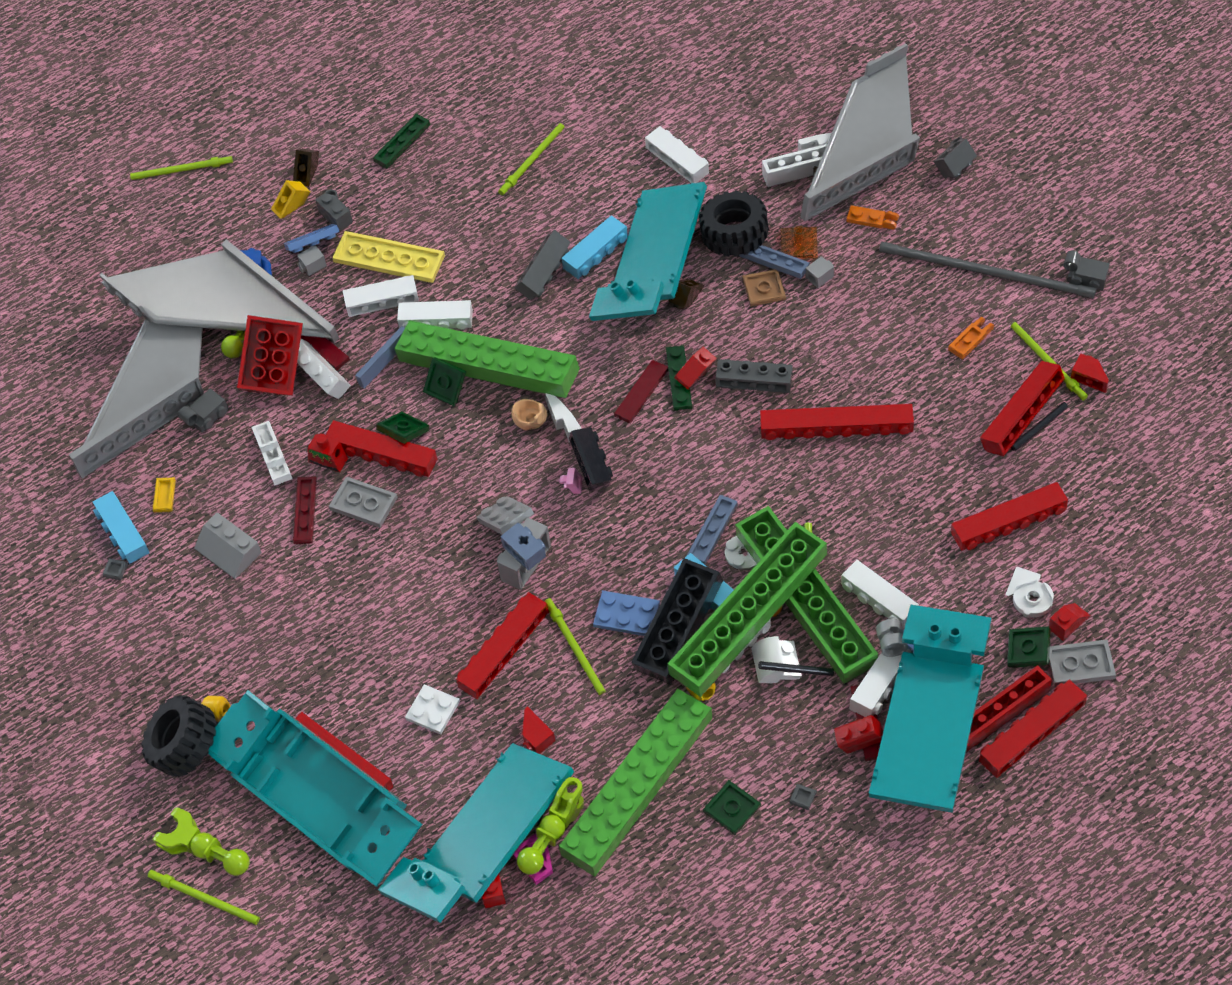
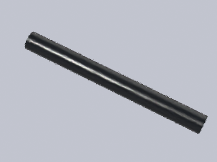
(1039, 426)
(796, 668)

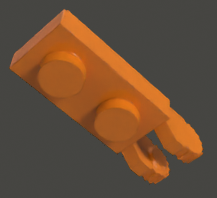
(872, 217)
(970, 338)

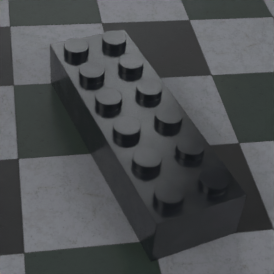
(677, 618)

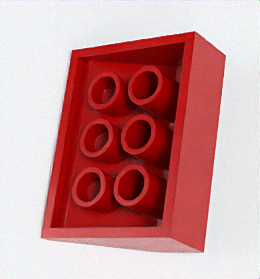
(269, 356)

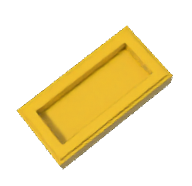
(164, 494)

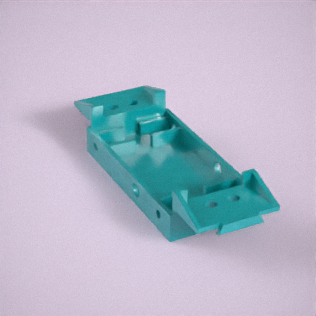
(314, 787)

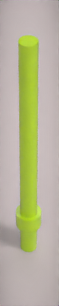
(214, 162)
(511, 181)
(1071, 384)
(557, 616)
(169, 881)

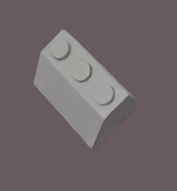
(227, 545)

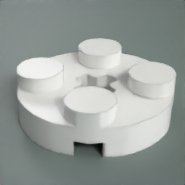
(737, 560)
(1037, 589)

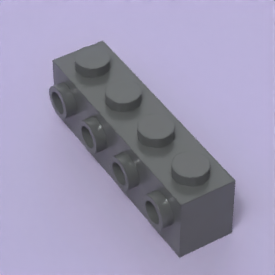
(542, 265)
(754, 375)

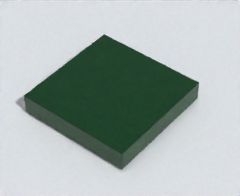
(444, 381)
(402, 427)
(1028, 647)
(732, 807)

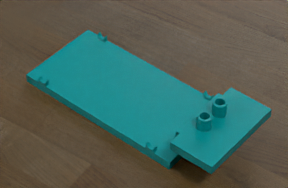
(652, 253)
(931, 709)
(480, 835)

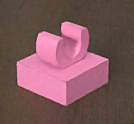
(572, 480)

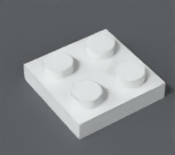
(432, 709)

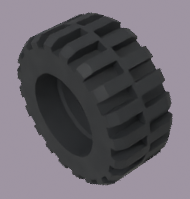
(733, 238)
(178, 736)

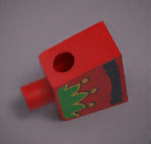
(326, 453)

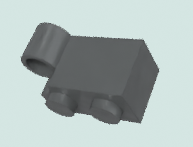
(955, 158)
(333, 209)
(1085, 271)
(204, 411)

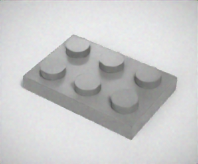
(363, 502)
(504, 514)
(1081, 662)

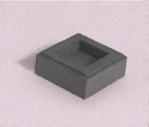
(115, 569)
(803, 797)

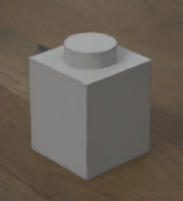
(311, 260)
(820, 272)

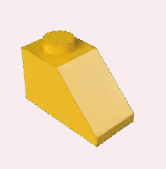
(290, 198)

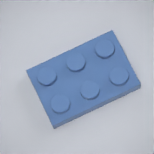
(311, 238)
(625, 613)

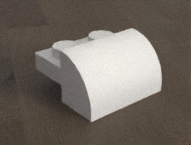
(777, 651)

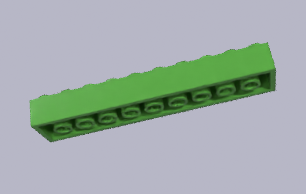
(489, 358)
(813, 603)
(747, 609)
(635, 782)

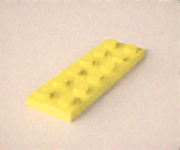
(388, 256)

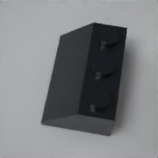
(590, 457)

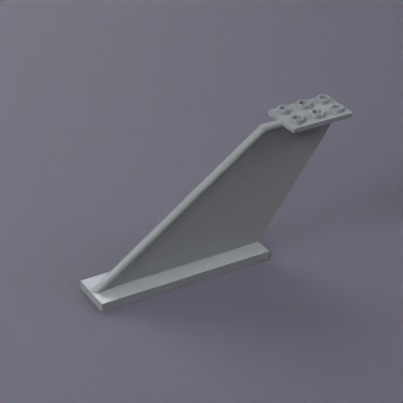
(868, 137)
(213, 293)
(147, 393)

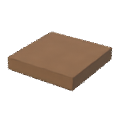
(764, 287)

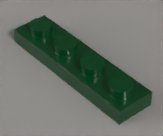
(401, 141)
(680, 395)

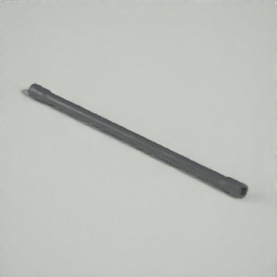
(1079, 290)

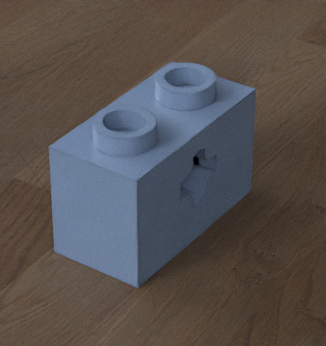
(523, 546)

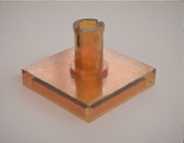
(799, 242)

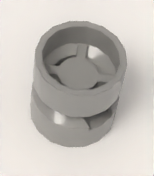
(890, 636)

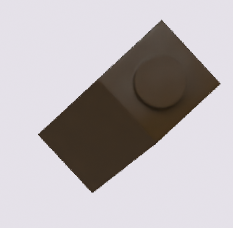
(305, 165)
(686, 293)

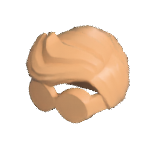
(529, 414)

